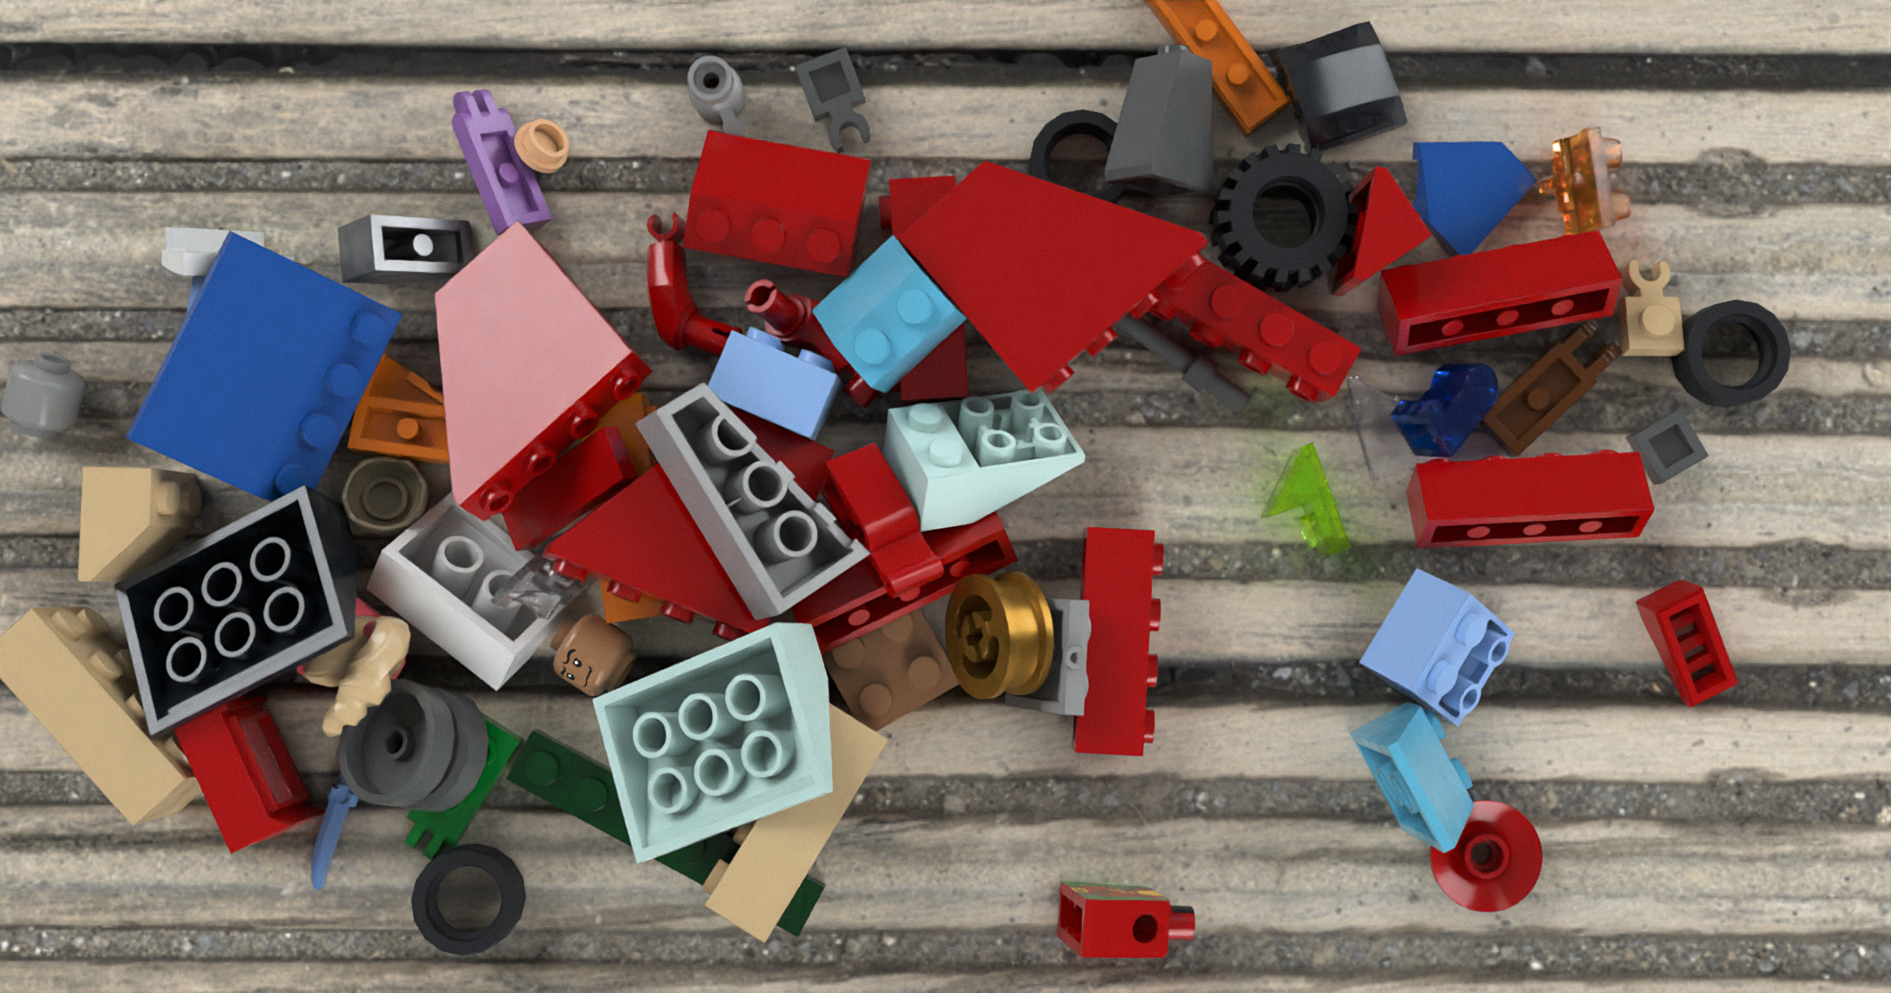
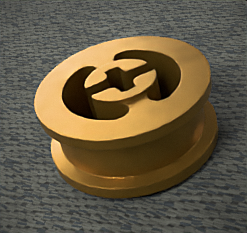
(999, 634)

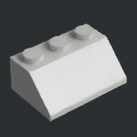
(443, 585)

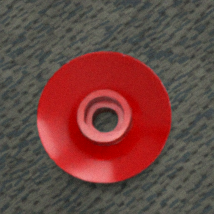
(1508, 870)

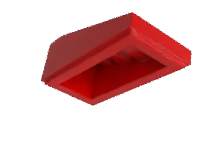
(1672, 610)

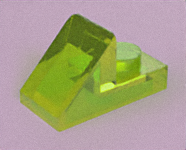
(1306, 485)

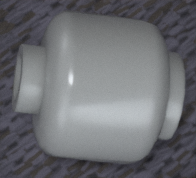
(43, 396)

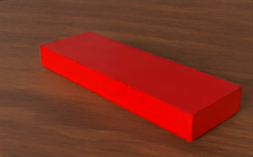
(569, 488)

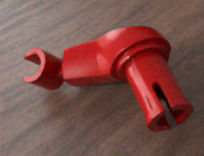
(669, 296)
(796, 326)

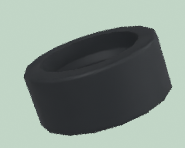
(1069, 124)
(1771, 344)
(432, 923)

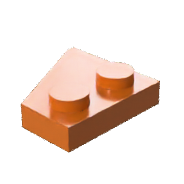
(400, 417)

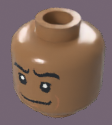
(593, 654)

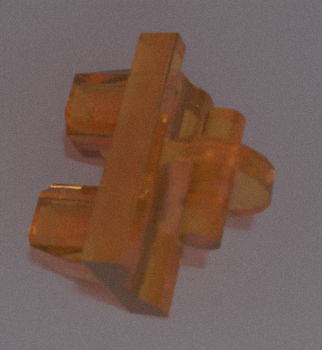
(1583, 181)

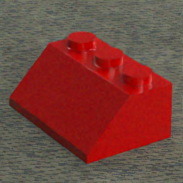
(777, 203)

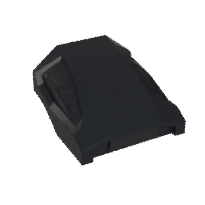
(1340, 87)

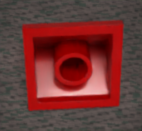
(1384, 231)

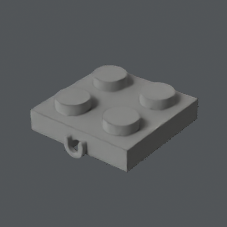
(1067, 678)

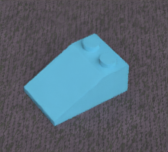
(1416, 774)

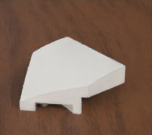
(195, 249)

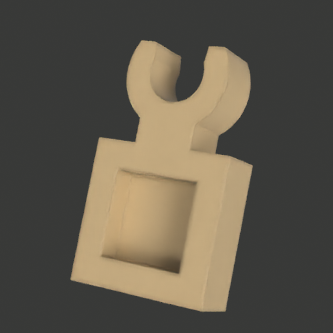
(1648, 319)

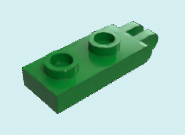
(450, 825)

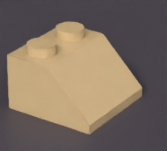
(132, 519)

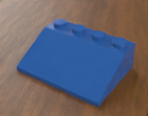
(263, 372)

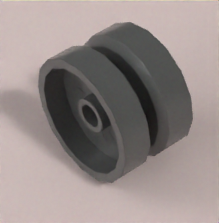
(415, 749)

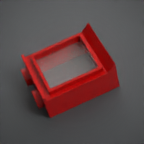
(246, 772)

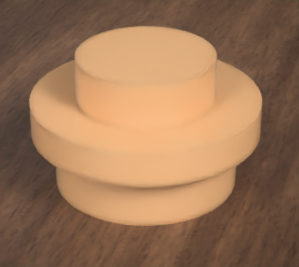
(542, 145)

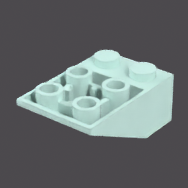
(976, 454)

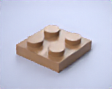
(891, 670)

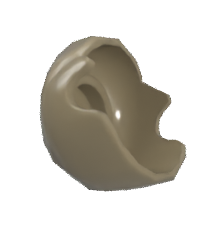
(385, 496)

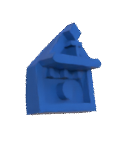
(1467, 190)

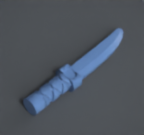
(340, 800)

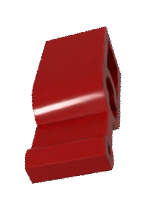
(880, 517)

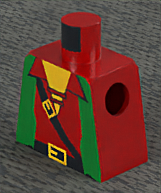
(1120, 920)

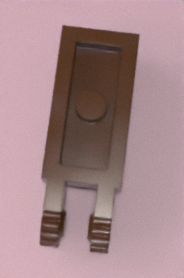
(1546, 390)

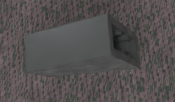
(1165, 126)

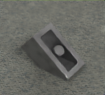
(403, 249)

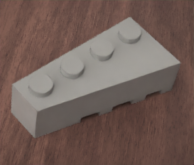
(746, 504)

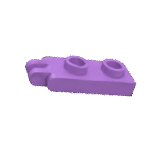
(499, 173)

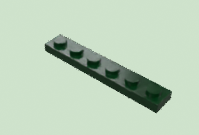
(589, 793)

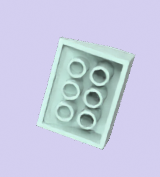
(720, 739)

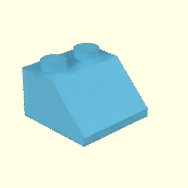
(888, 315)

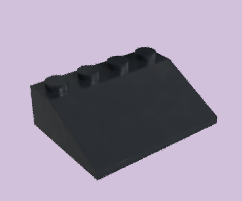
(240, 607)

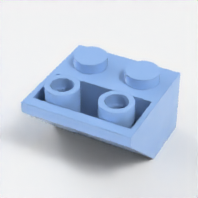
(775, 385)
(1438, 646)

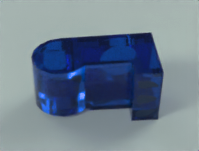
(1448, 410)

